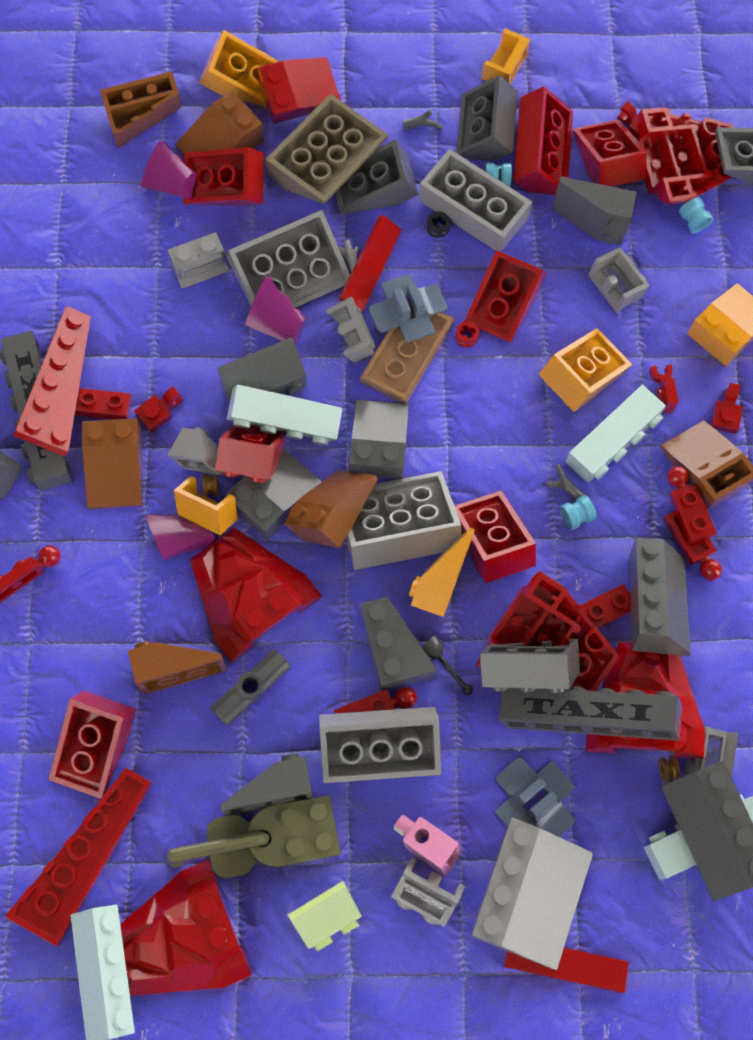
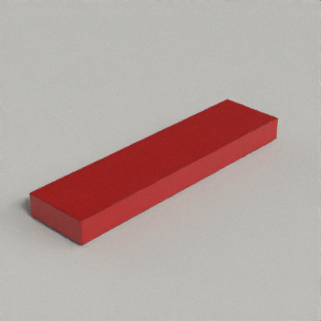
(371, 262)
(578, 968)

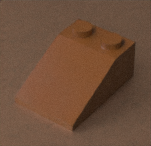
(223, 126)
(112, 463)
(330, 508)
(165, 665)

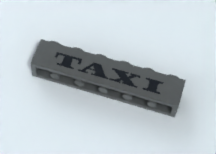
(23, 362)
(593, 712)

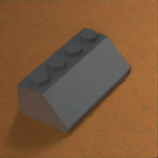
(658, 598)
(714, 828)

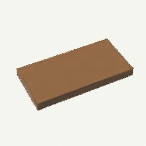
(401, 365)

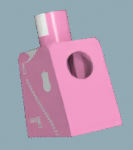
(438, 851)

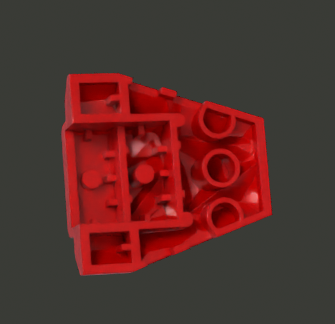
(680, 154)
(247, 591)
(550, 613)
(653, 674)
(183, 938)

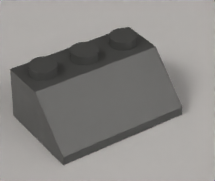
(487, 121)
(269, 369)

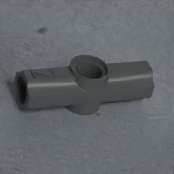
(265, 674)

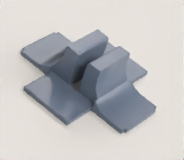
(396, 313)
(523, 783)

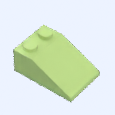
(326, 916)

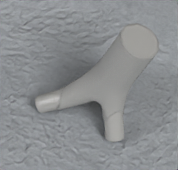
(349, 254)

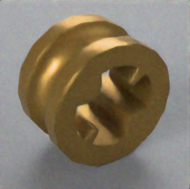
(210, 484)
(669, 769)

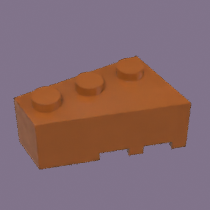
(139, 105)

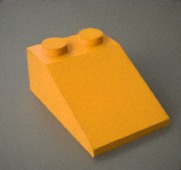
(235, 67)
(725, 325)
(584, 369)
(436, 585)

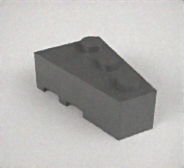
(393, 647)

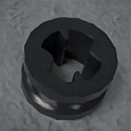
(443, 229)

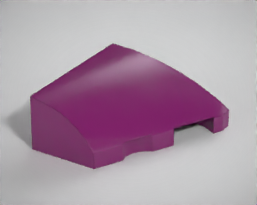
(168, 173)
(274, 313)
(178, 535)

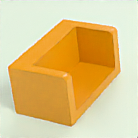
(507, 58)
(202, 510)

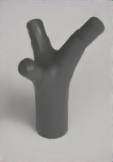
(421, 120)
(565, 484)

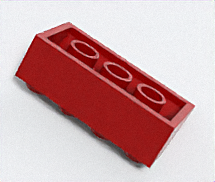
(542, 142)

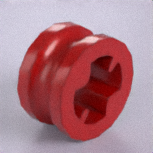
(464, 341)

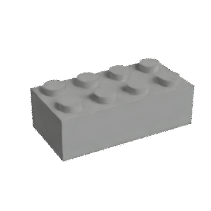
(474, 200)
(380, 744)

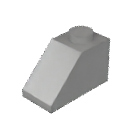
(195, 451)

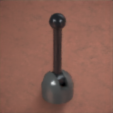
(434, 650)

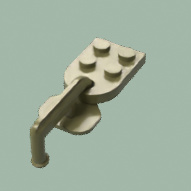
(297, 832)

